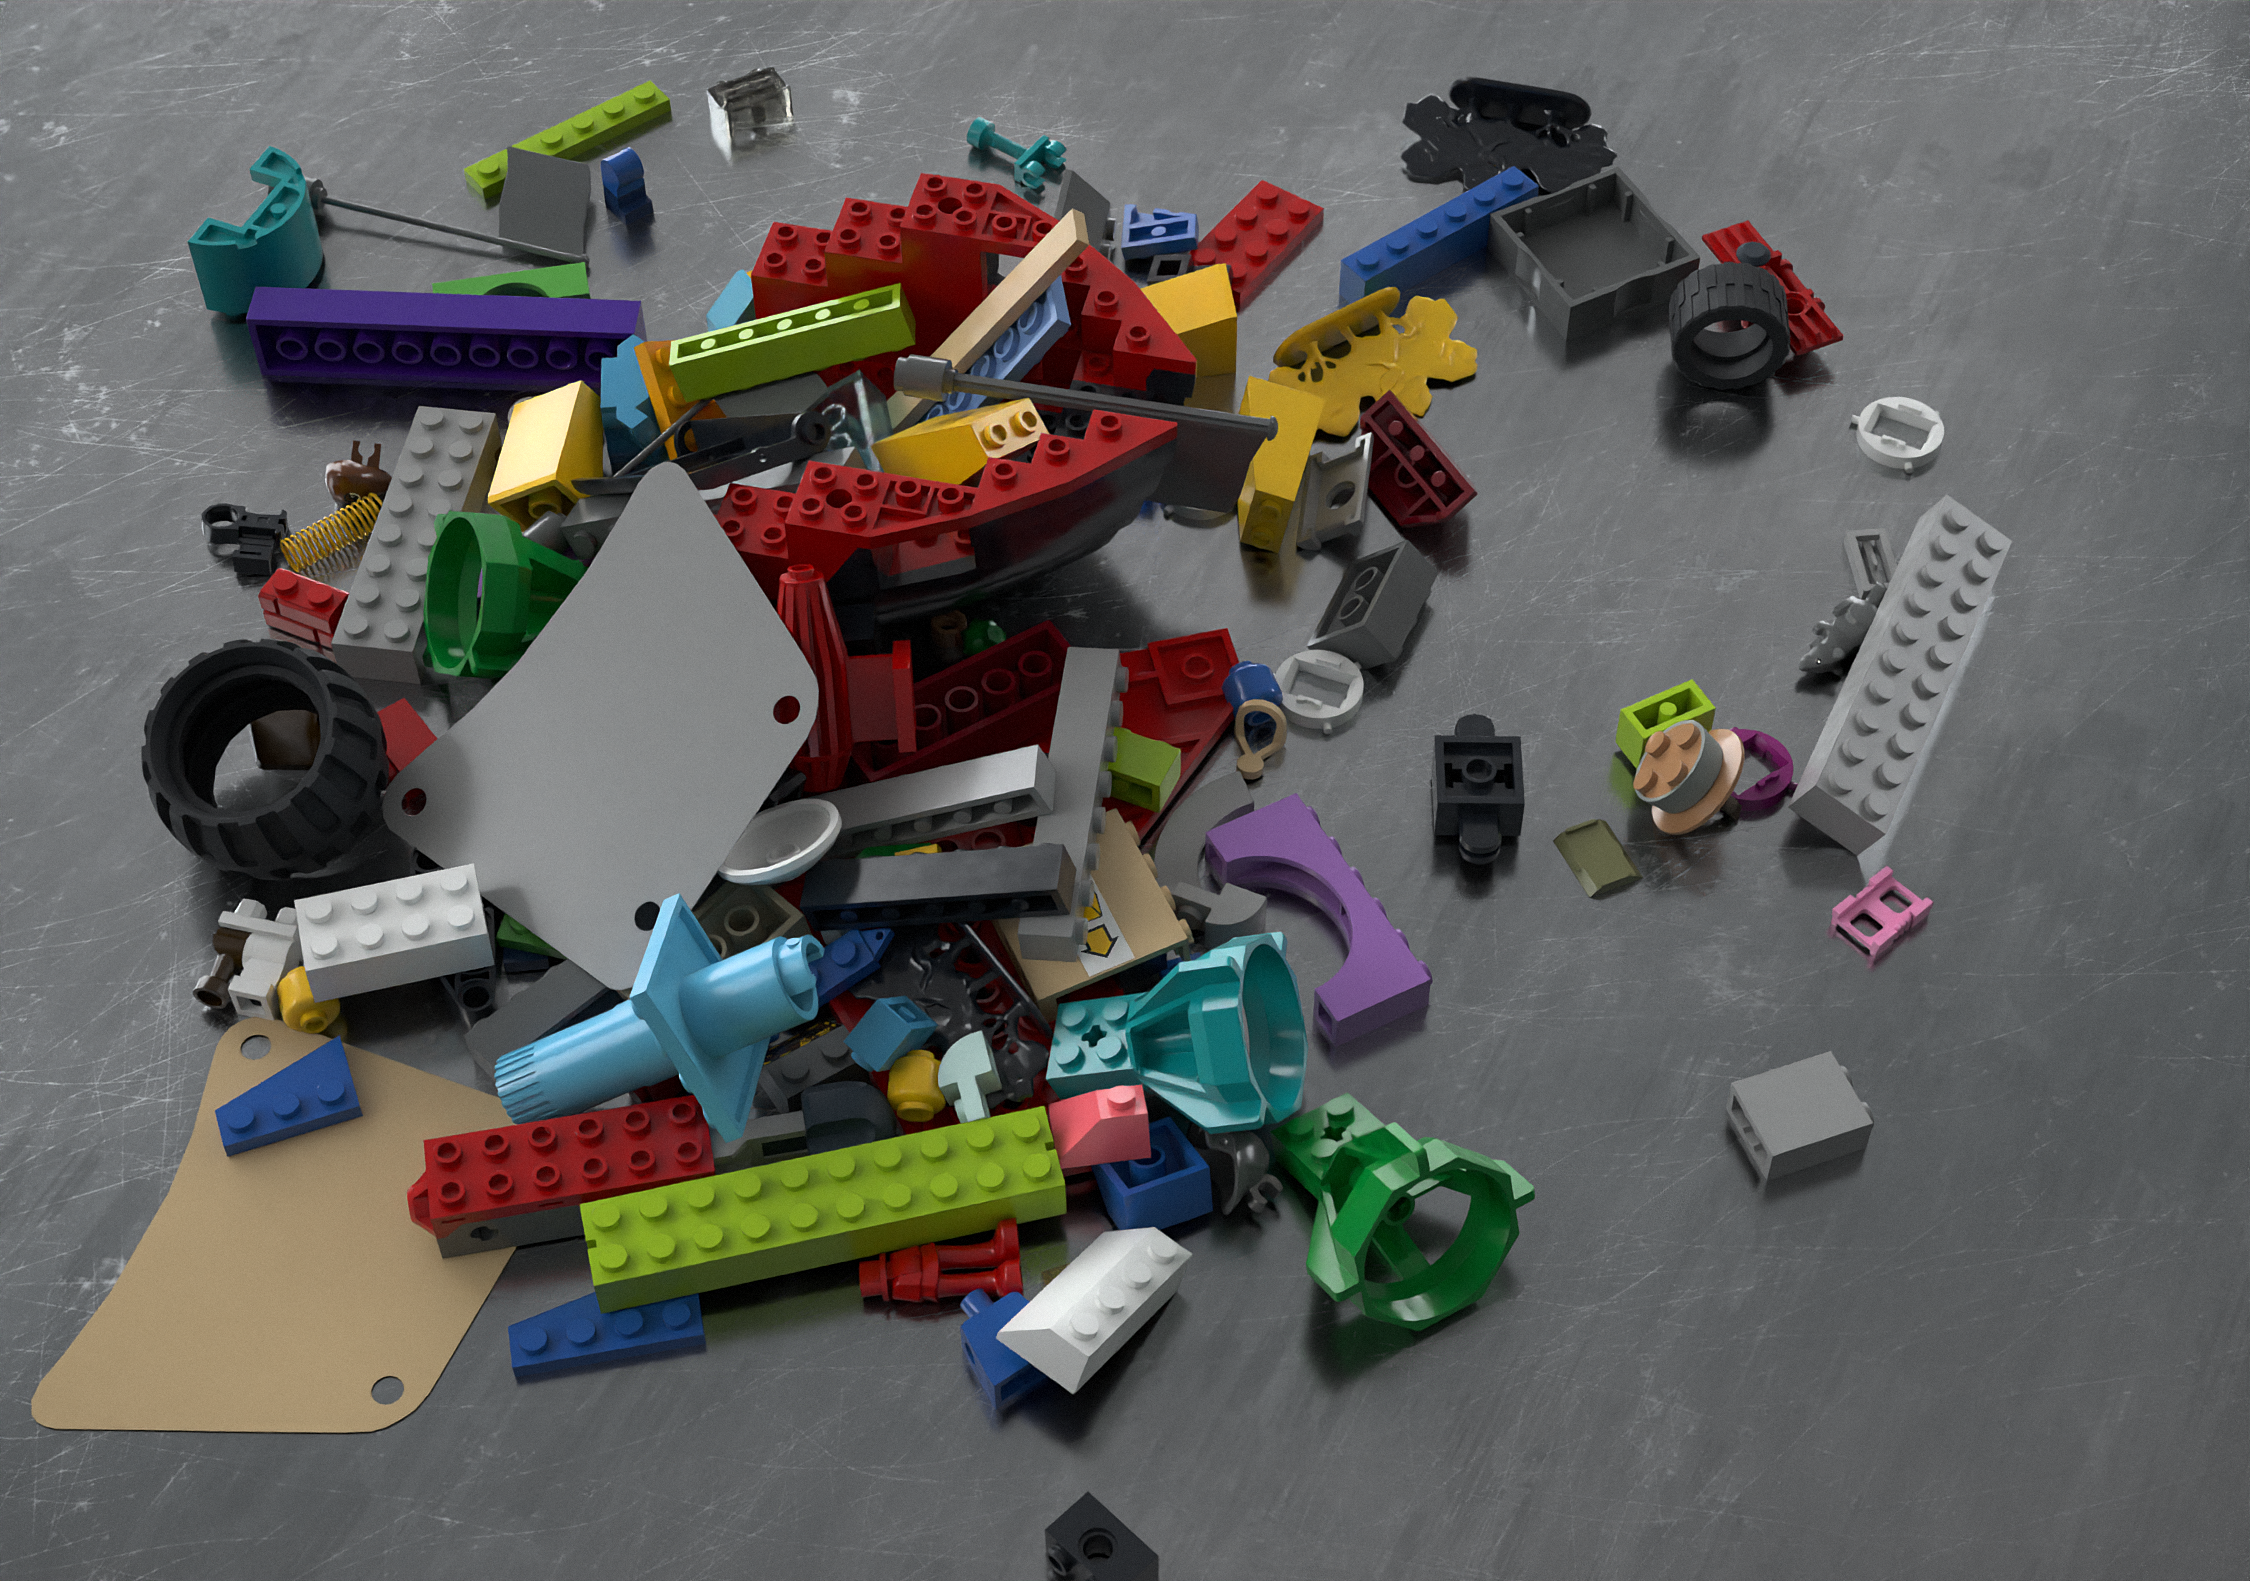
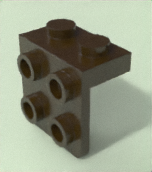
(285, 740)

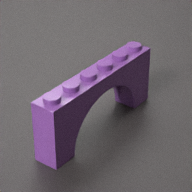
(1291, 849)

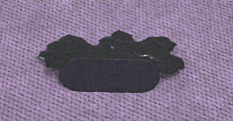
(1493, 145)
(951, 1000)

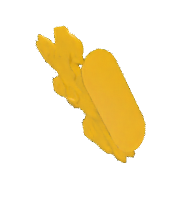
(1375, 362)

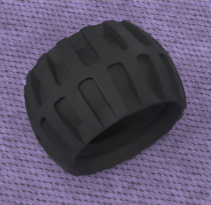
(211, 706)

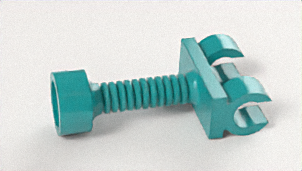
(1028, 166)

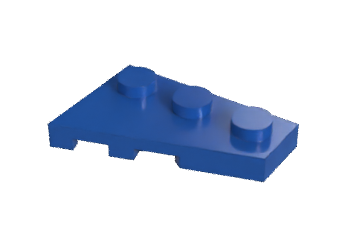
(292, 1102)

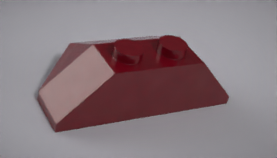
(1411, 468)

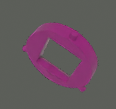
(1775, 785)

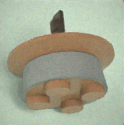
(1690, 775)

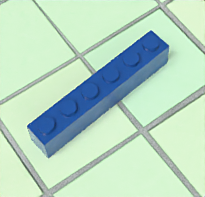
(1433, 239)

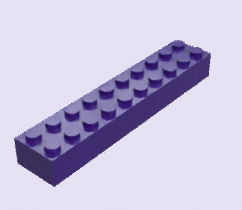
(438, 336)

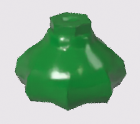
(981, 636)

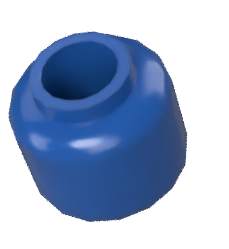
(1251, 682)

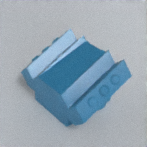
(627, 408)

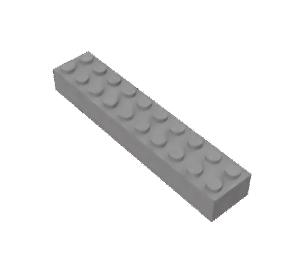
(1900, 676)

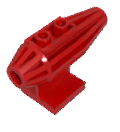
(857, 694)

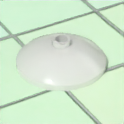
(782, 843)

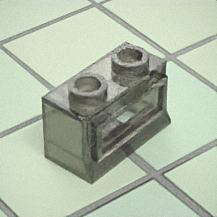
(751, 93)

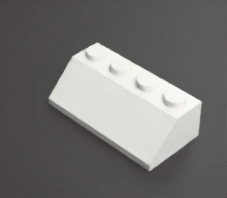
(1097, 1304)

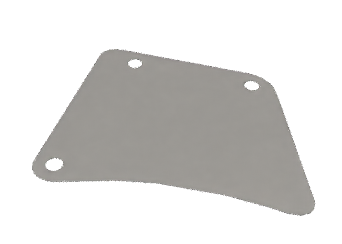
(620, 738)

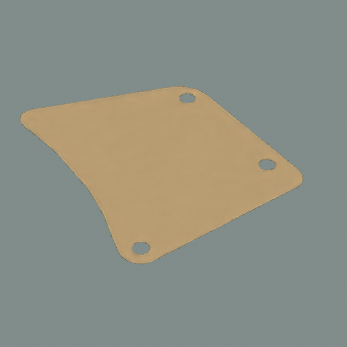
(285, 1269)

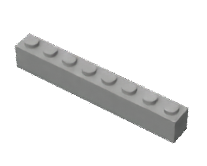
(1080, 754)

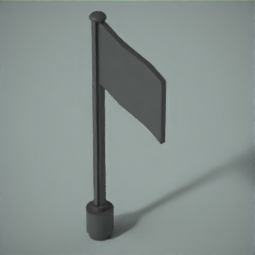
(1210, 446)

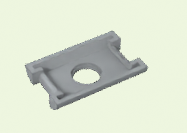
(1322, 483)

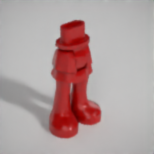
(918, 1276)

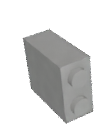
(1799, 1115)

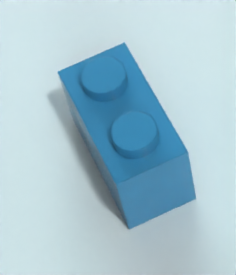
(888, 1033)

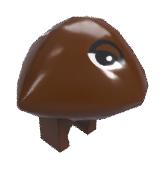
(352, 481)

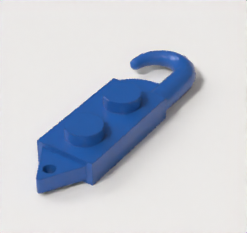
(847, 962)

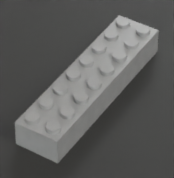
(439, 471)

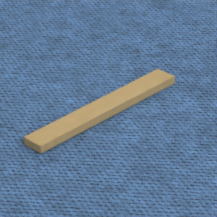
(1000, 309)

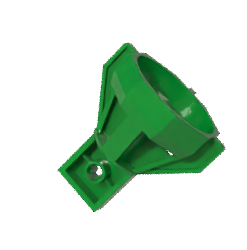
(519, 593)
(1369, 1187)

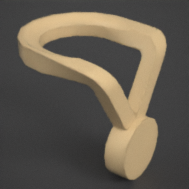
(1252, 764)

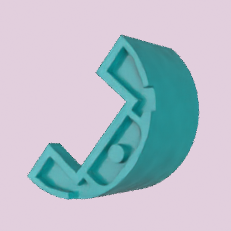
(272, 247)

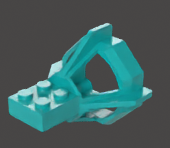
(1191, 1041)

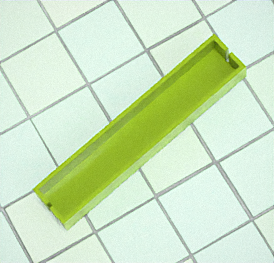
(822, 1209)

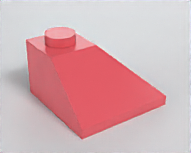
(1101, 1127)

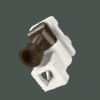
(260, 948)

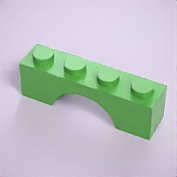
(553, 282)

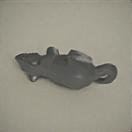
(1844, 635)

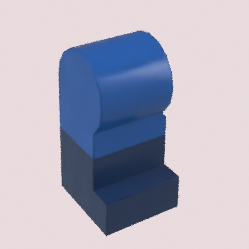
(625, 186)

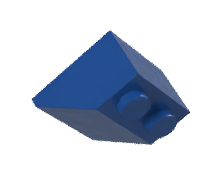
(1157, 1189)

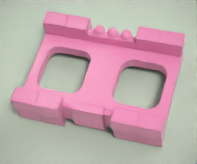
(1869, 903)

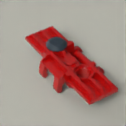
(1807, 320)

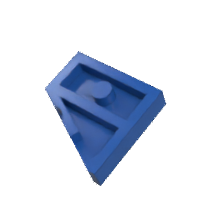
(1158, 233)

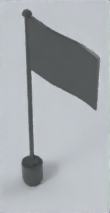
(538, 209)
(790, 395)

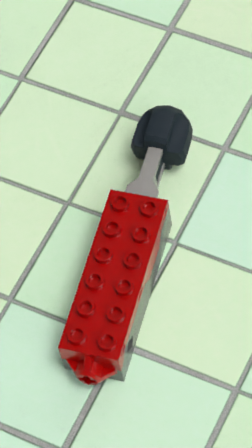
(531, 1177)

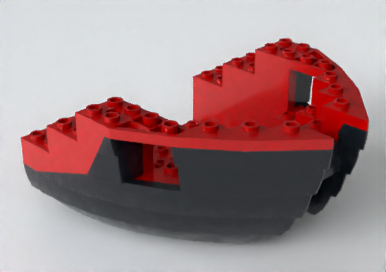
(944, 545)

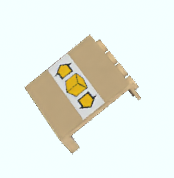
(1126, 923)

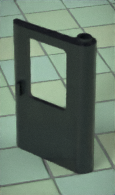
(730, 450)

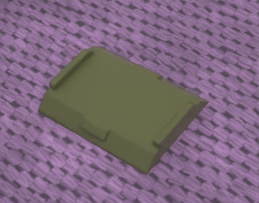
(1596, 857)

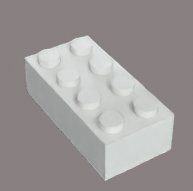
(393, 933)

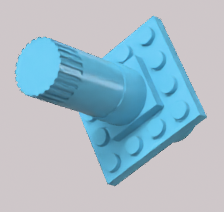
(682, 1018)

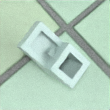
(967, 1075)

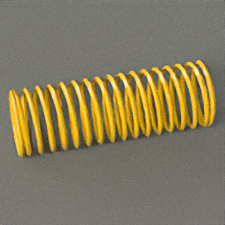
(315, 533)

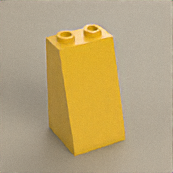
(1202, 316)
(958, 444)
(544, 449)
(1279, 463)

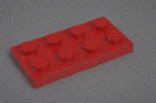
(1258, 236)

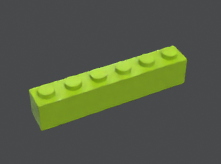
(793, 343)

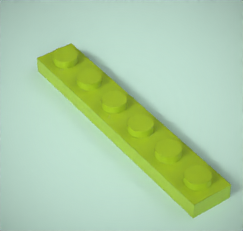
(575, 134)

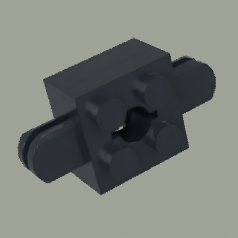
(1477, 787)

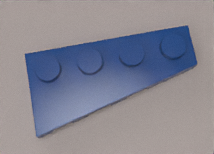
(583, 1336)

